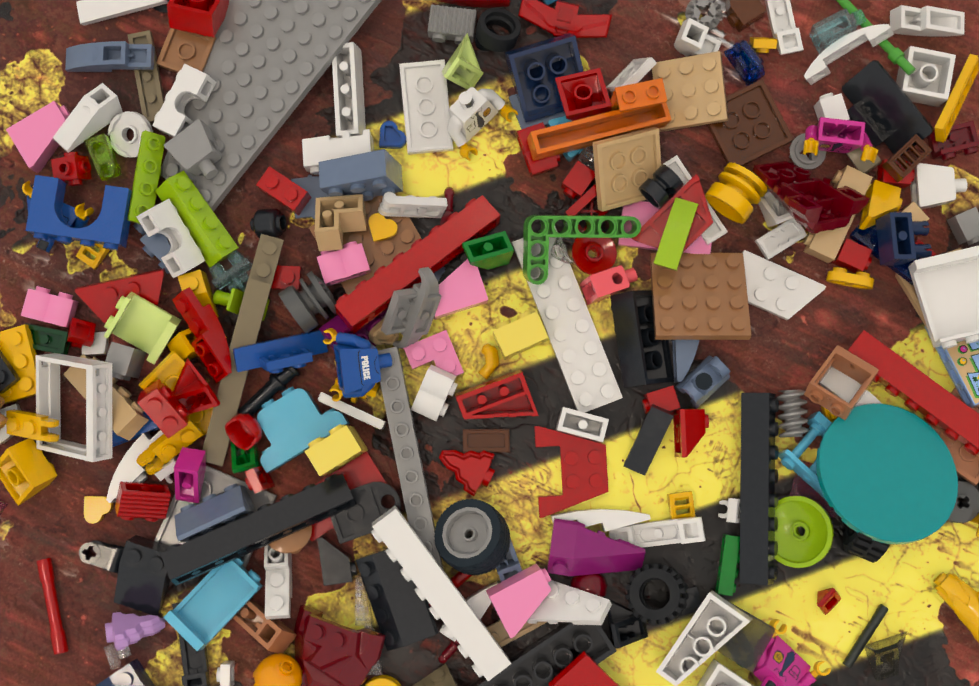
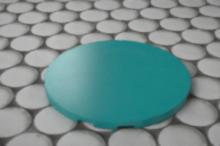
(887, 474)

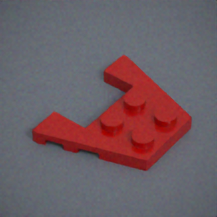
(582, 470)

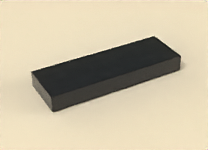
(648, 439)

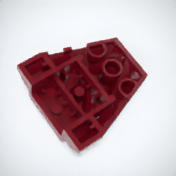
(808, 199)
(333, 652)

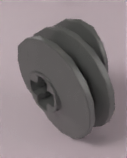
(969, 503)

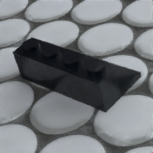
(640, 355)
(394, 601)

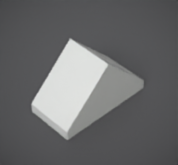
(773, 210)

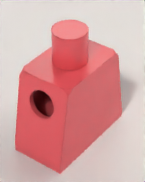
(607, 283)

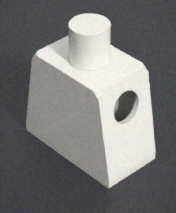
(935, 185)

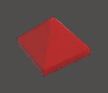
(827, 600)

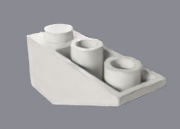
(88, 117)

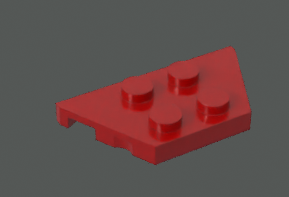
(653, 229)
(104, 296)

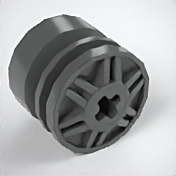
(308, 302)

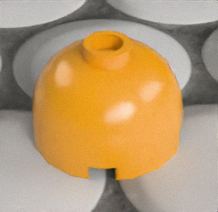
(278, 671)

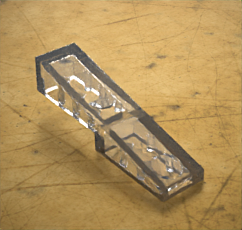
(364, 617)

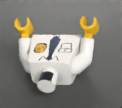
(472, 113)

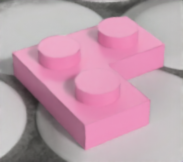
(436, 349)

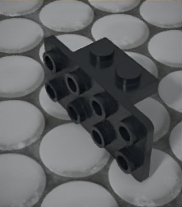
(884, 108)

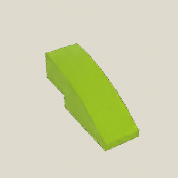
(675, 234)

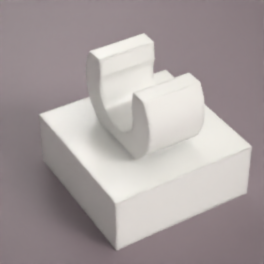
(166, 470)
(733, 511)

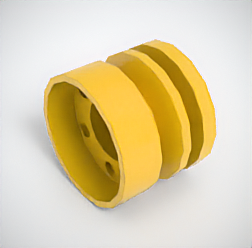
(736, 193)

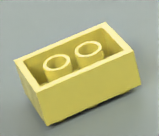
(335, 450)

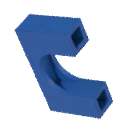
(47, 219)

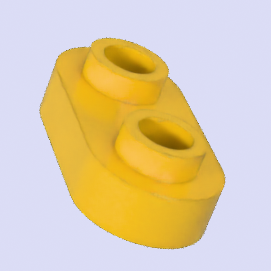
(859, 280)

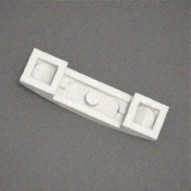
(783, 26)
(875, 35)
(846, 387)
(662, 532)

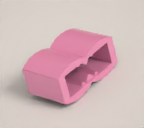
(343, 264)
(49, 308)

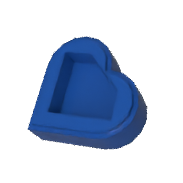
(391, 137)

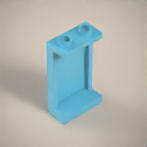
(214, 603)

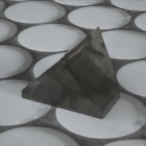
(885, 656)

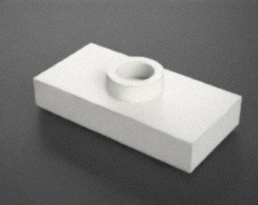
(780, 238)

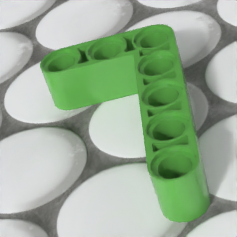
(571, 222)

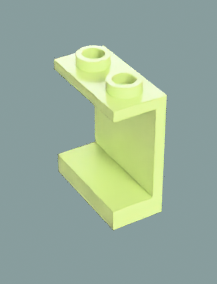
(142, 325)

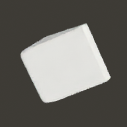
(99, 347)

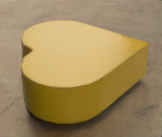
(381, 227)
(95, 508)

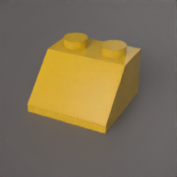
(25, 470)

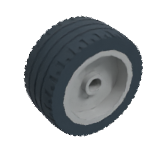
(472, 537)

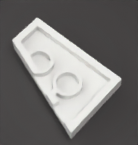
(571, 605)

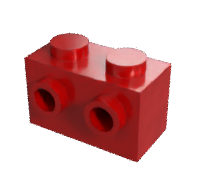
(163, 408)

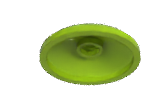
(805, 549)

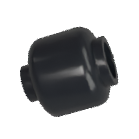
(268, 222)

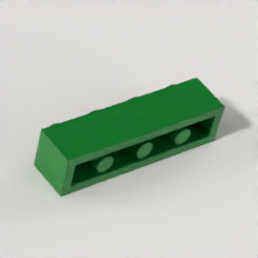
(727, 565)

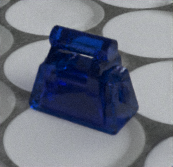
(745, 61)

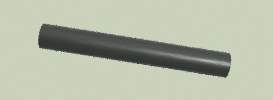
(865, 636)

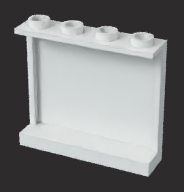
(949, 295)

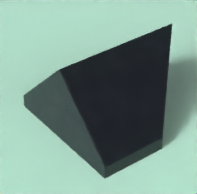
(624, 626)

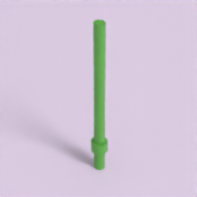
(895, 55)

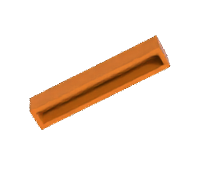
(583, 132)

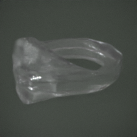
(559, 249)

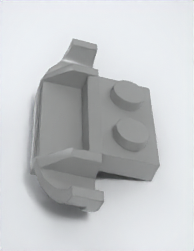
(413, 310)

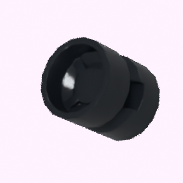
(664, 183)

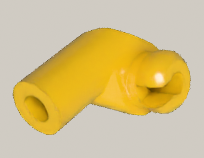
(491, 360)

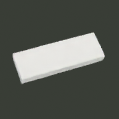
(352, 411)

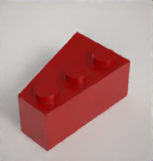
(498, 398)

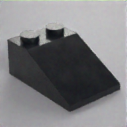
(142, 576)

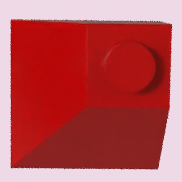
(583, 94)
(688, 430)

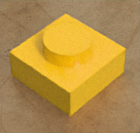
(763, 44)

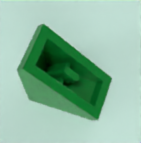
(244, 460)

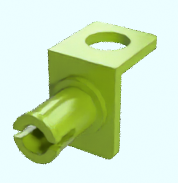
(232, 300)

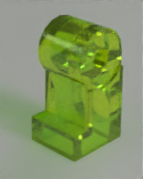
(103, 156)

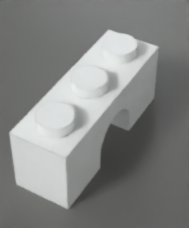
(188, 85)
(183, 252)

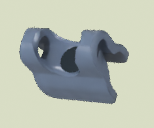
(704, 380)

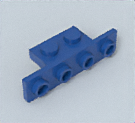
(280, 352)

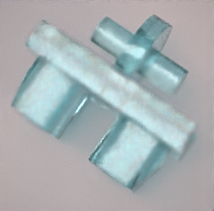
(223, 277)

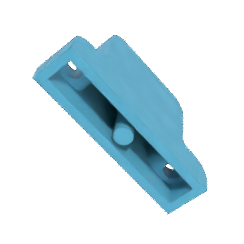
(292, 425)

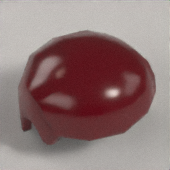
(592, 583)

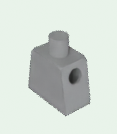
(196, 149)

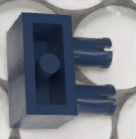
(897, 240)

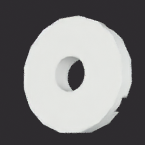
(118, 132)

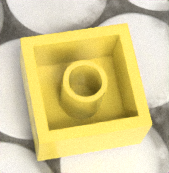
(520, 334)

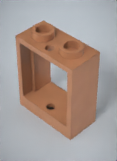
(842, 361)

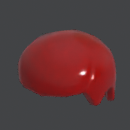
(243, 431)

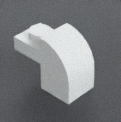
(694, 39)

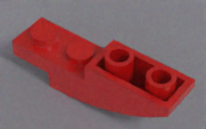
(211, 341)

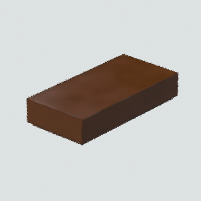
(486, 439)

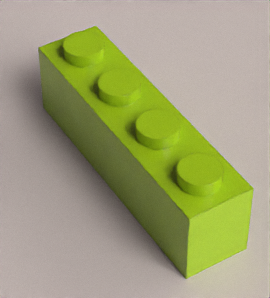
(198, 218)

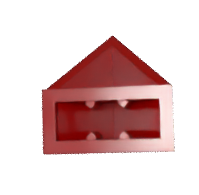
(194, 390)

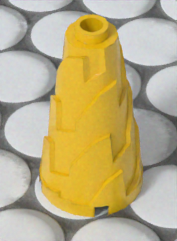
(960, 599)

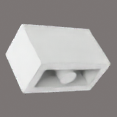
(582, 424)

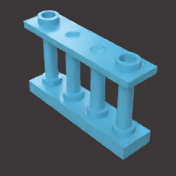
(818, 424)

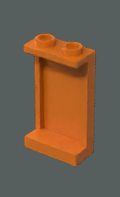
(638, 95)

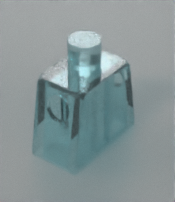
(827, 30)

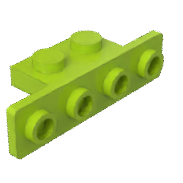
(146, 174)

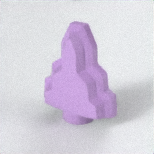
(130, 628)

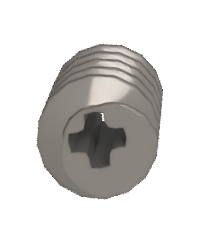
(792, 413)

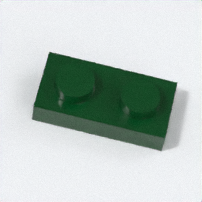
(49, 339)

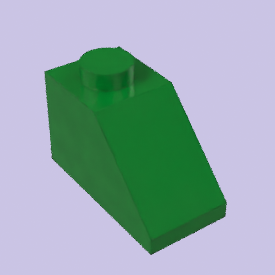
(489, 251)

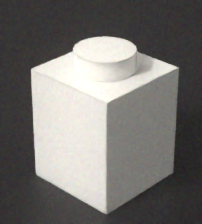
(831, 107)

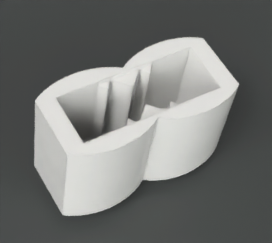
(434, 393)

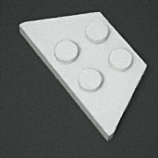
(776, 287)

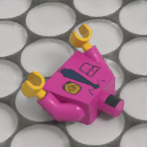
(839, 137)
(783, 666)

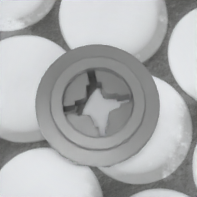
(714, 11)
(802, 160)

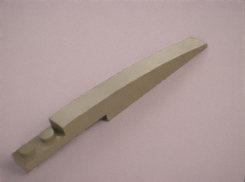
(244, 334)

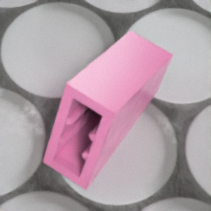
(35, 134)
(461, 291)
(519, 597)

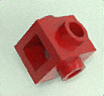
(72, 168)

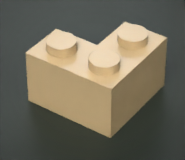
(337, 216)

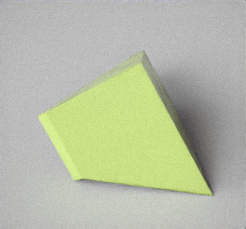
(463, 66)

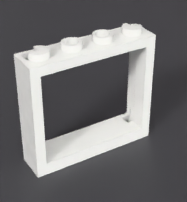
(98, 405)

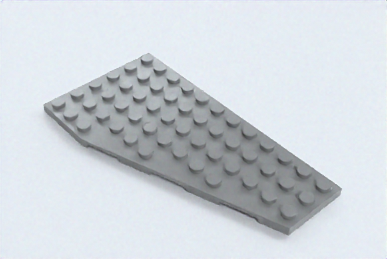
(263, 69)

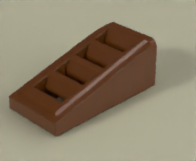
(894, 170)

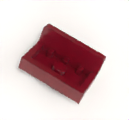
(960, 139)

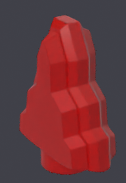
(470, 468)

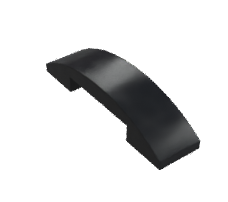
(194, 663)

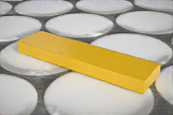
(957, 98)

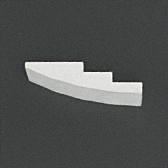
(609, 518)

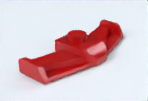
(565, 19)

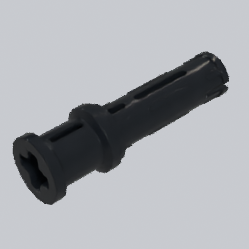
(276, 382)

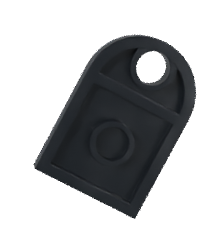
(358, 519)

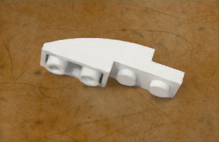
(128, 468)
(277, 583)

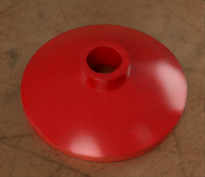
(604, 251)

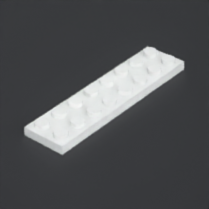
(571, 333)

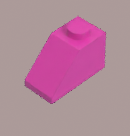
(189, 474)

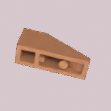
(269, 633)

